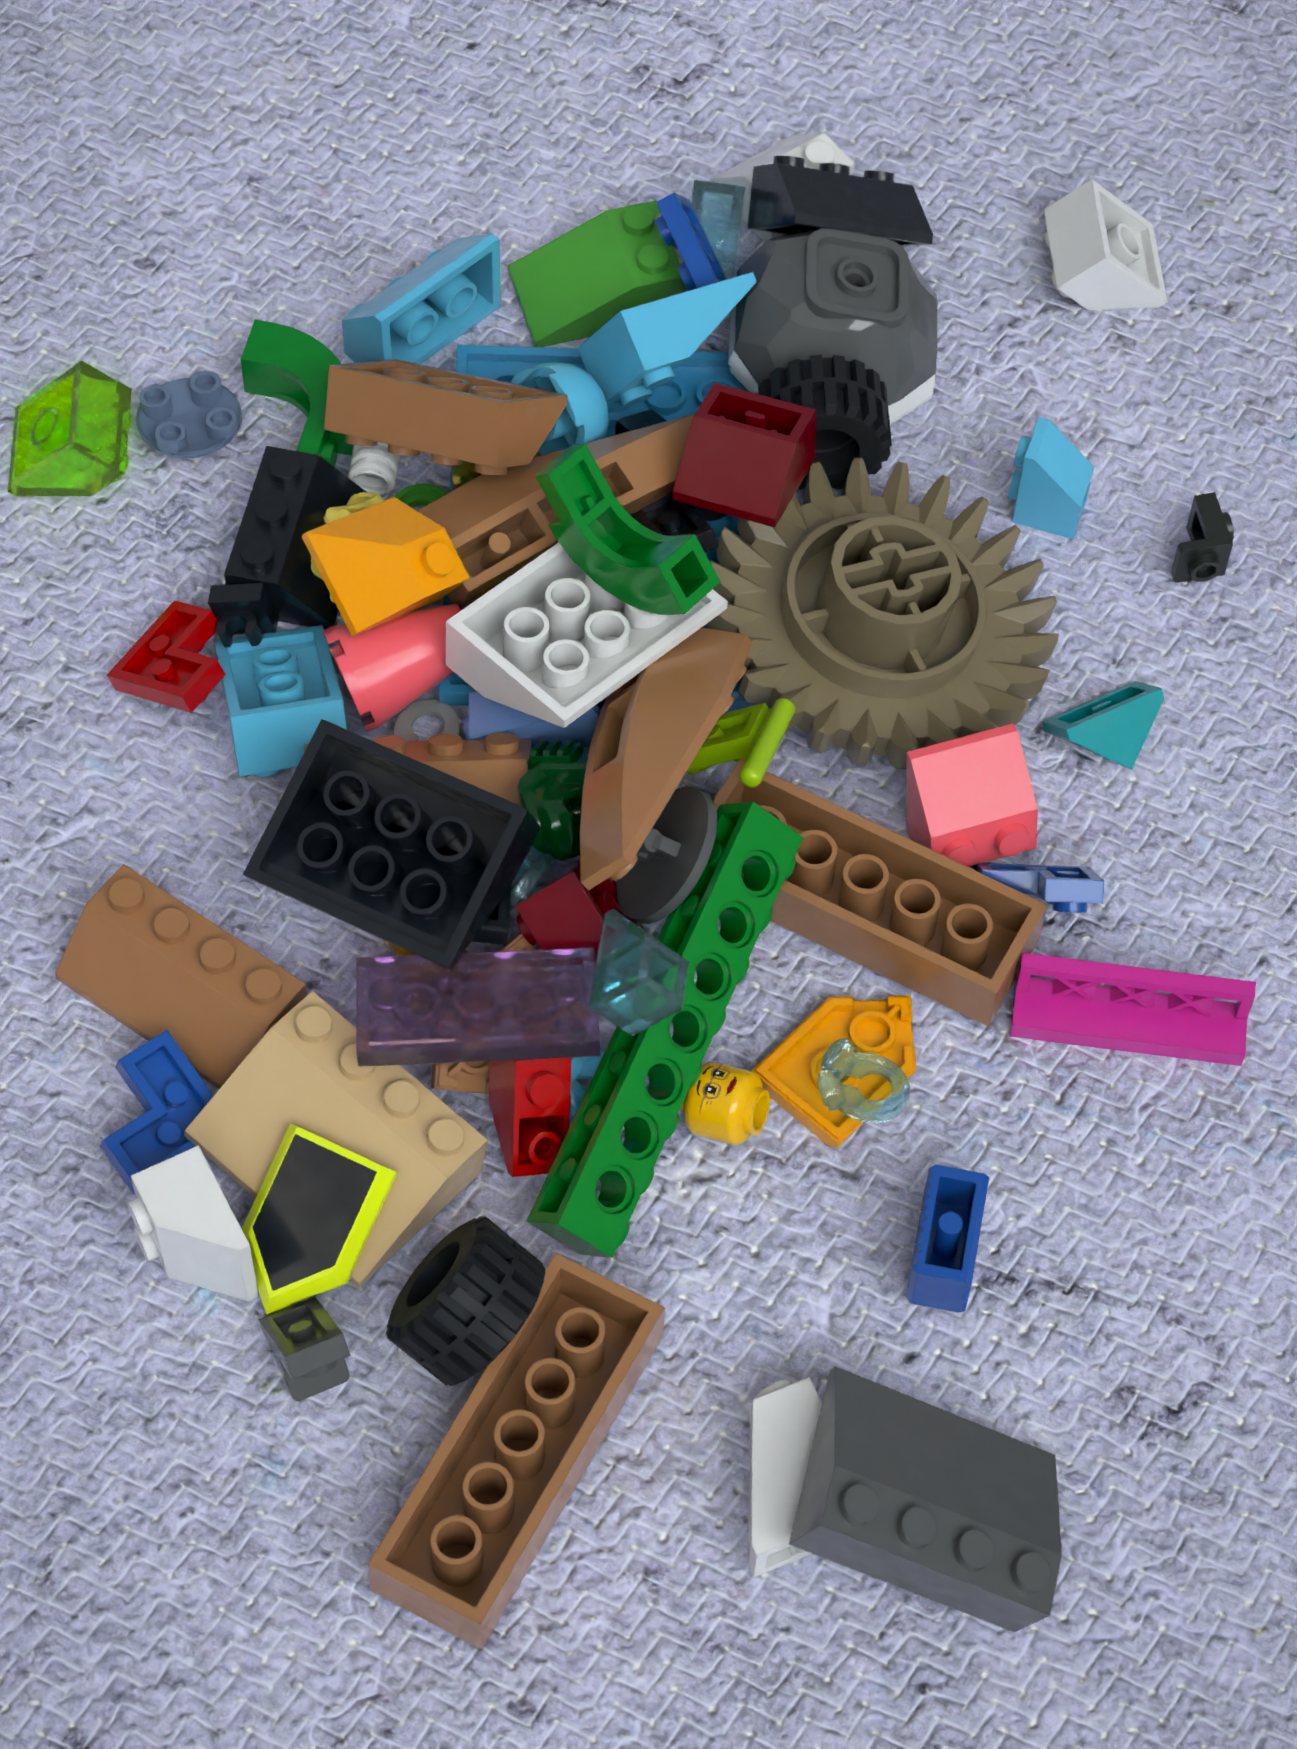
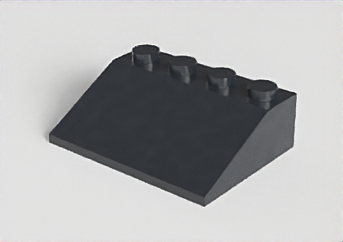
(392, 845)

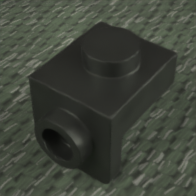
(1210, 542)

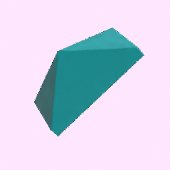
(1111, 723)

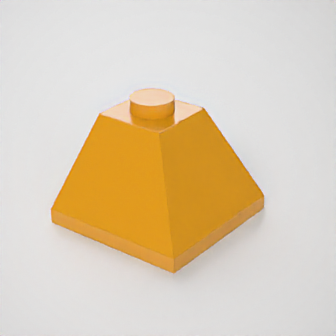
(384, 563)

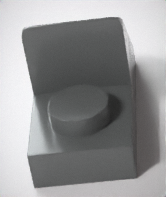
(307, 1348)

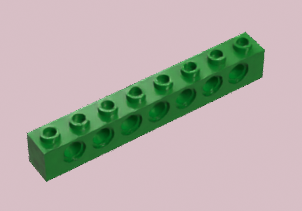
(618, 1092)

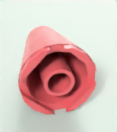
(392, 662)

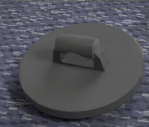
(670, 857)

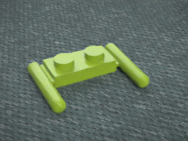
(746, 735)

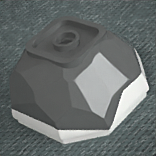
(842, 298)

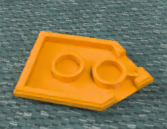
(794, 1065)

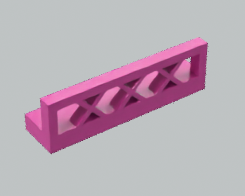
(1130, 1013)

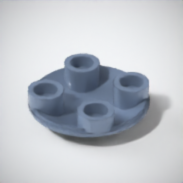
(188, 416)

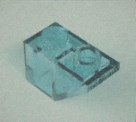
(636, 976)

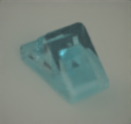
(721, 216)

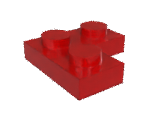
(166, 660)

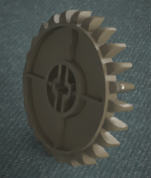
(884, 617)

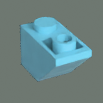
(1052, 481)

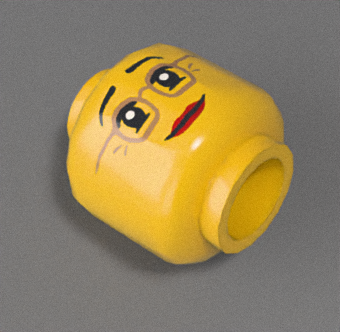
(726, 1104)

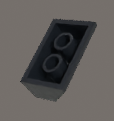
(803, 199)
(284, 504)

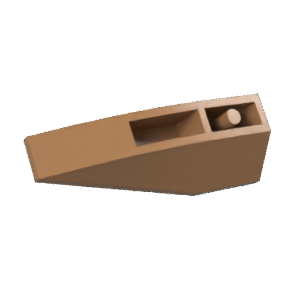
(505, 519)
(648, 742)

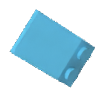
(652, 339)
(278, 697)

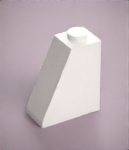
(780, 1448)

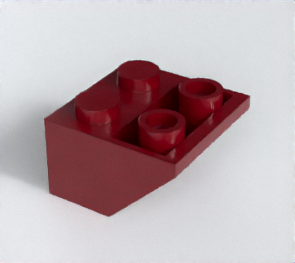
(746, 454)

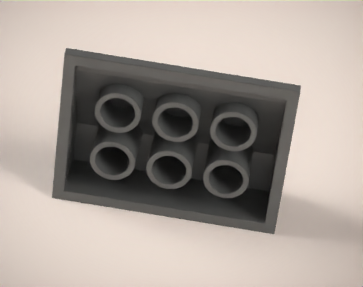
(931, 1503)

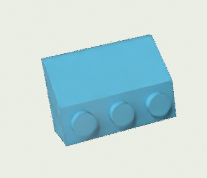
(428, 305)

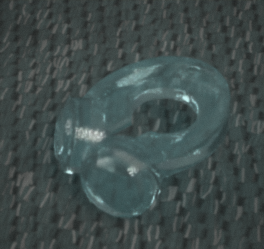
(529, 874)
(844, 1060)

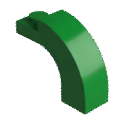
(294, 369)
(613, 548)

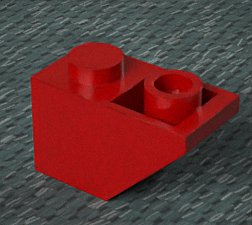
(530, 1111)

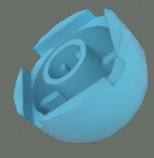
(586, 410)

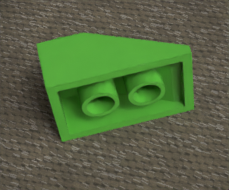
(594, 274)

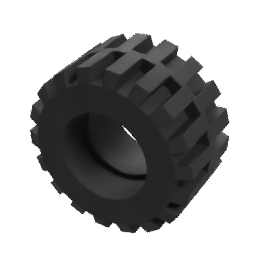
(848, 407)
(466, 1301)

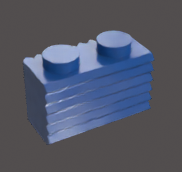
(947, 1238)

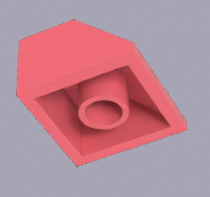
(972, 797)

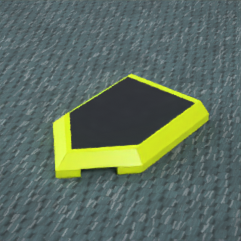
(312, 1217)

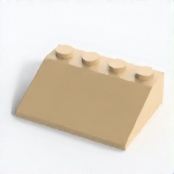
(311, 1078)

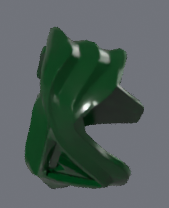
(548, 790)

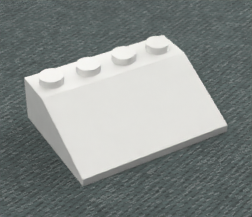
(559, 640)

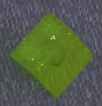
(71, 435)

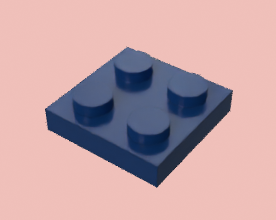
(683, 230)

